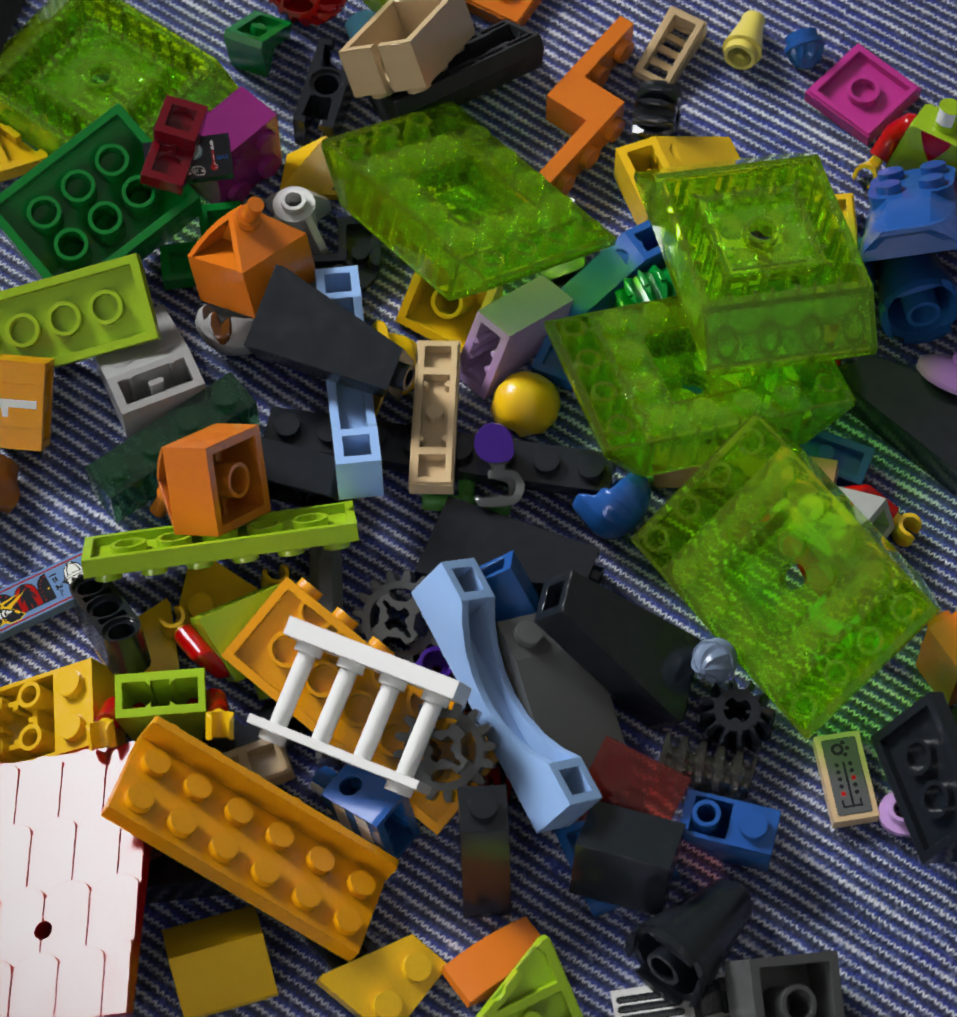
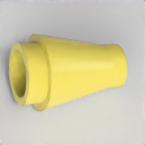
(744, 44)

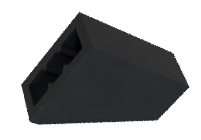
(484, 850)

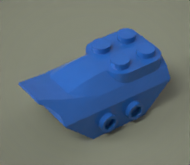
(909, 214)

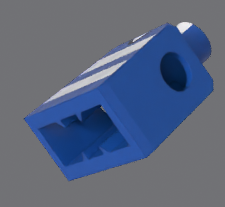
(367, 808)

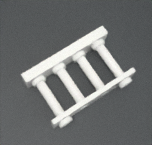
(394, 677)

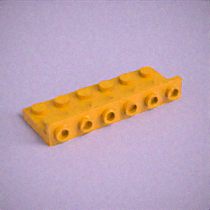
(267, 657)
(249, 837)

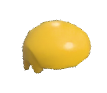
(526, 403)

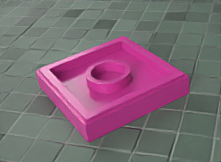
(862, 94)

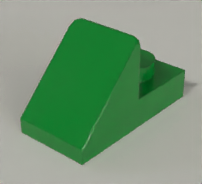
(253, 41)

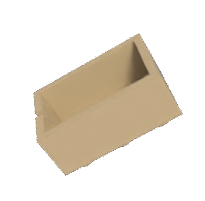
(405, 46)

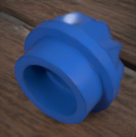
(804, 47)

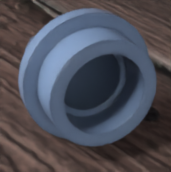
(714, 660)

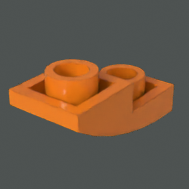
(487, 963)

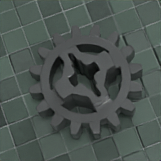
(390, 605)
(460, 733)

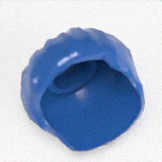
(615, 510)

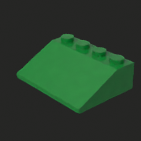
(89, 202)

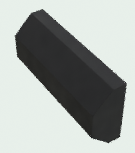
(486, 63)

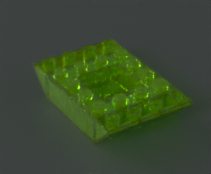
(69, 41)
(457, 201)
(754, 298)
(631, 378)
(728, 553)

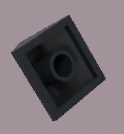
(626, 858)

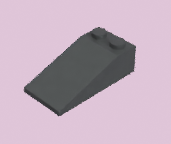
(556, 689)
(785, 986)

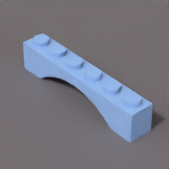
(351, 410)
(544, 775)

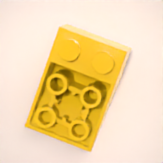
(664, 152)
(51, 709)

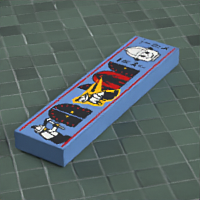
(38, 596)

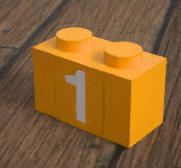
(26, 402)

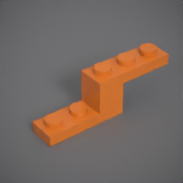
(587, 109)

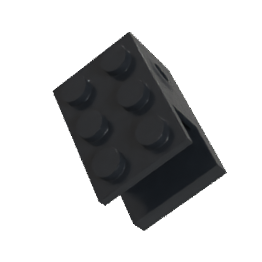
(921, 769)

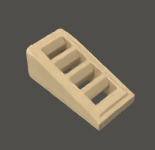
(684, 23)

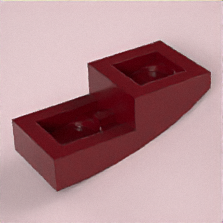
(174, 144)

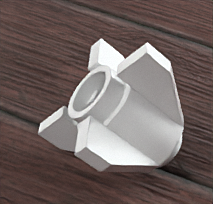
(302, 211)

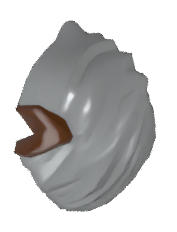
(224, 329)

